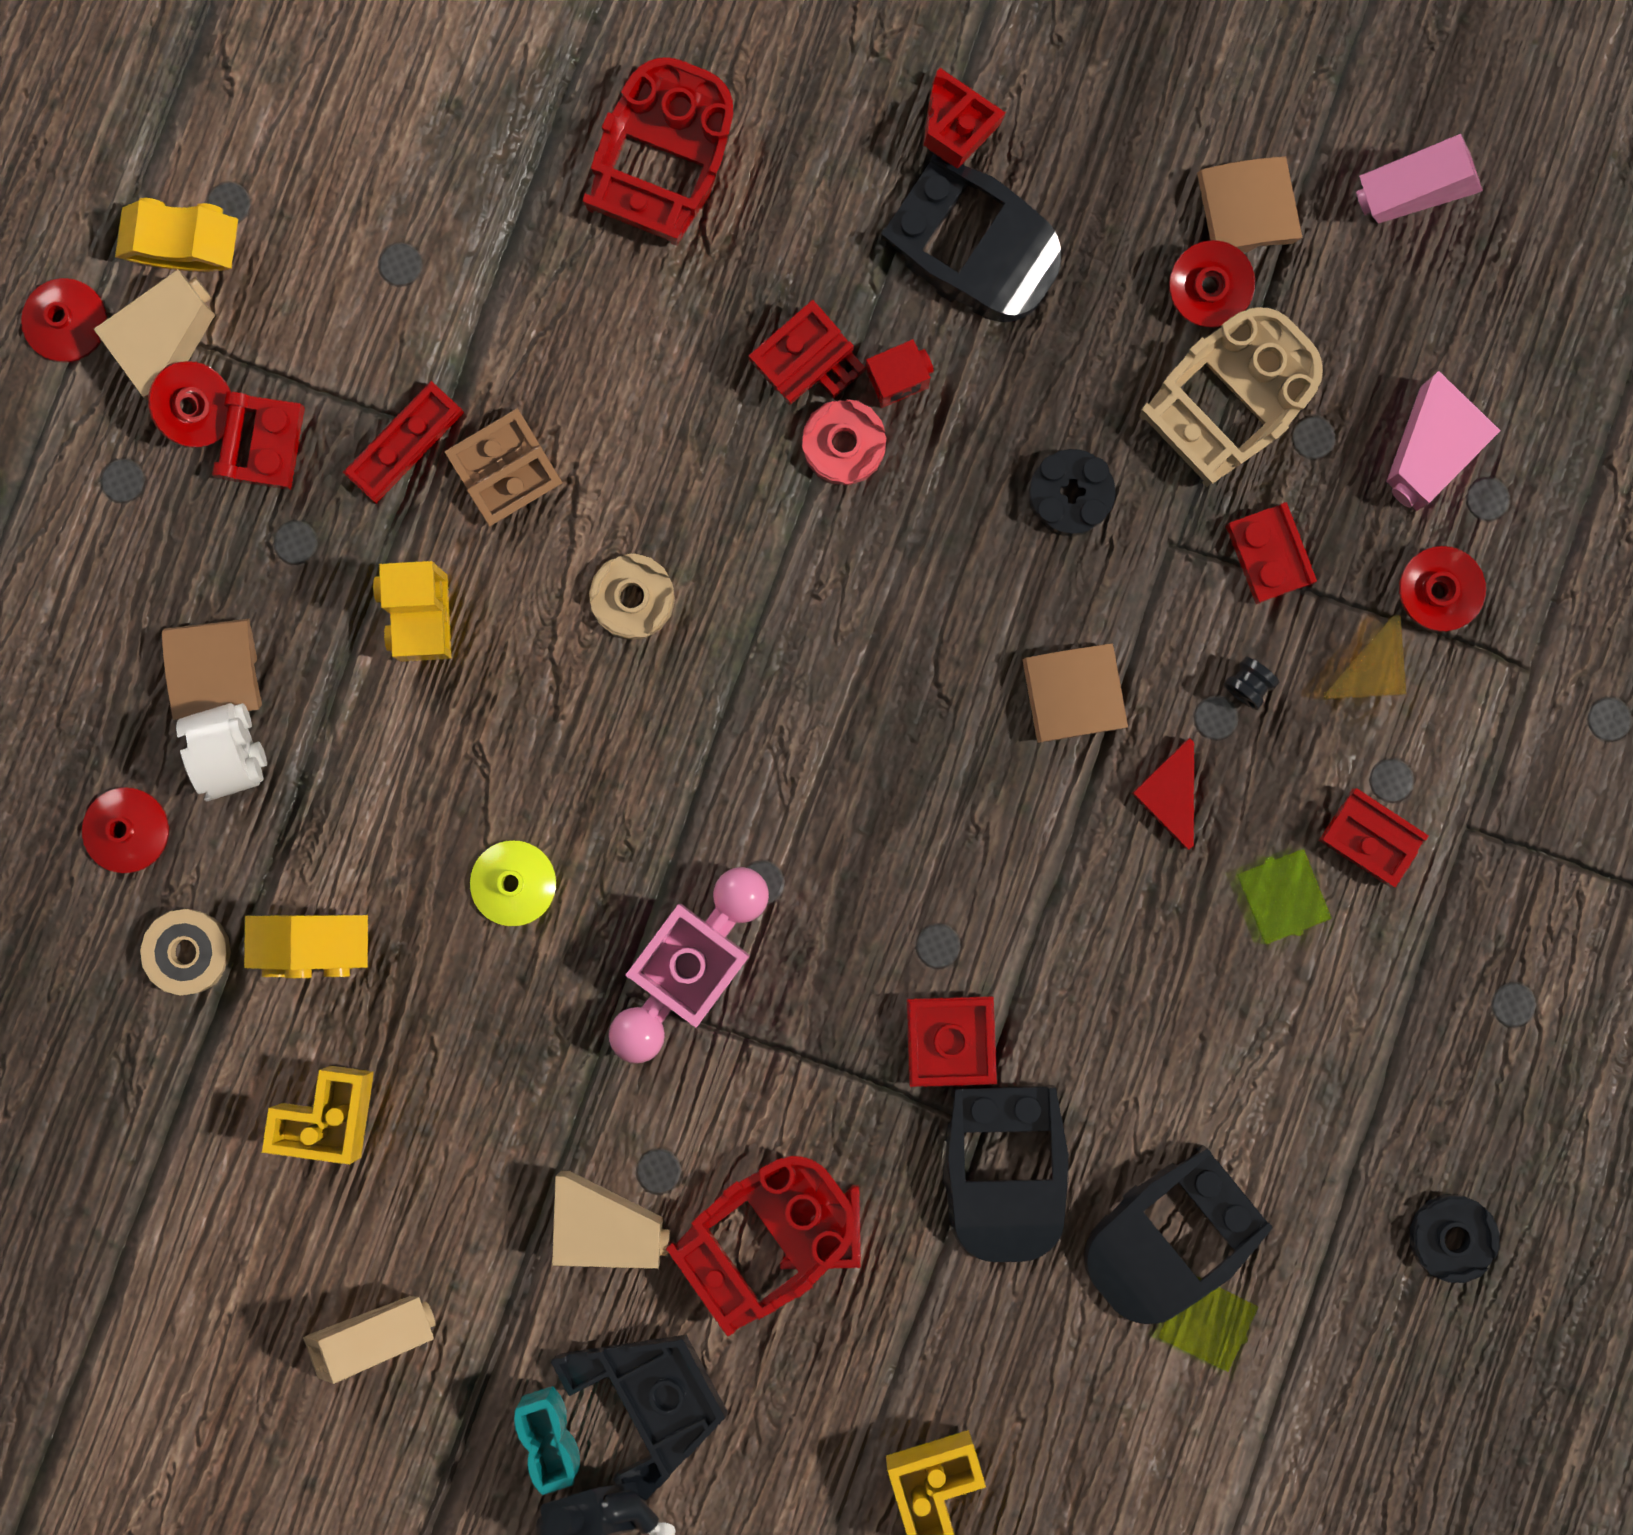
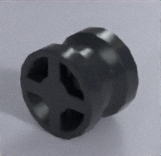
(1251, 683)

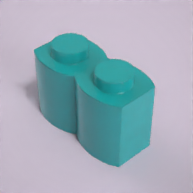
(552, 1449)

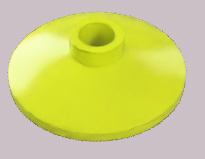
(535, 881)

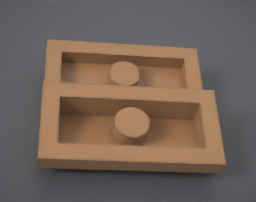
(1250, 203)
(503, 467)
(210, 667)
(1075, 693)

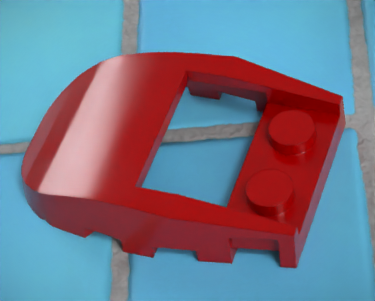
(674, 111)
(803, 1214)

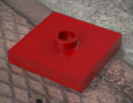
(951, 1041)

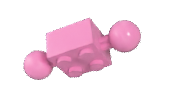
(688, 965)

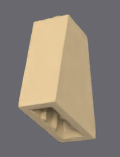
(158, 328)
(603, 1228)
(369, 1338)

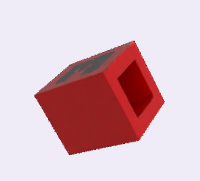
(899, 372)

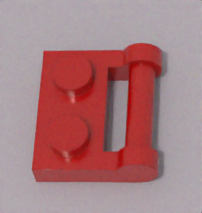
(272, 443)

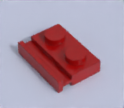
(801, 352)
(1271, 553)
(1373, 838)

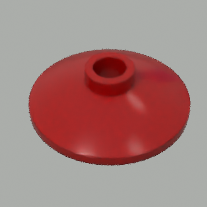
(1229, 270)
(75, 333)
(204, 391)
(1462, 586)
(145, 830)

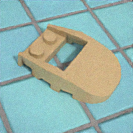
(1263, 364)

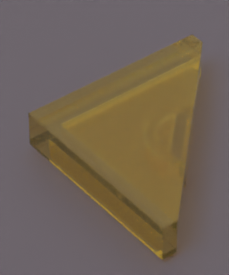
(1376, 669)

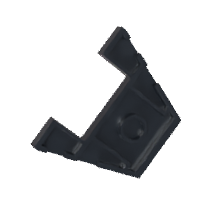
(663, 1394)

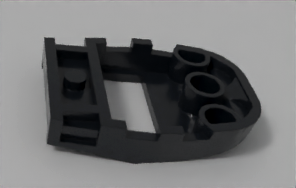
(1009, 265)
(1006, 1216)
(1139, 1267)

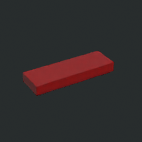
(403, 442)

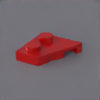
(958, 119)

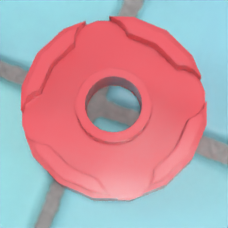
(849, 466)

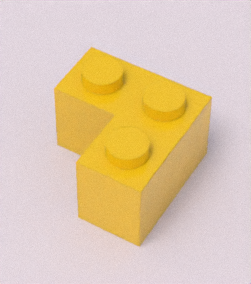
(418, 610)
(298, 943)
(332, 1127)
(928, 1477)

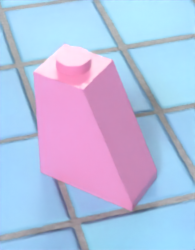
(1420, 181)
(1437, 442)

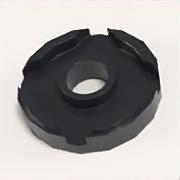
(1429, 1233)

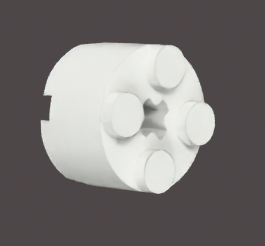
(221, 751)

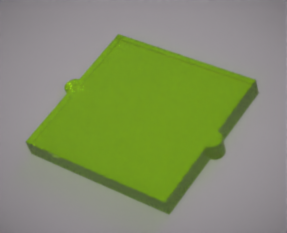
(1284, 896)
(1212, 1327)

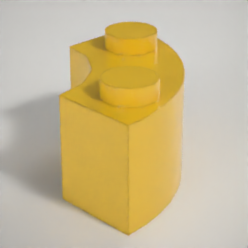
(177, 237)

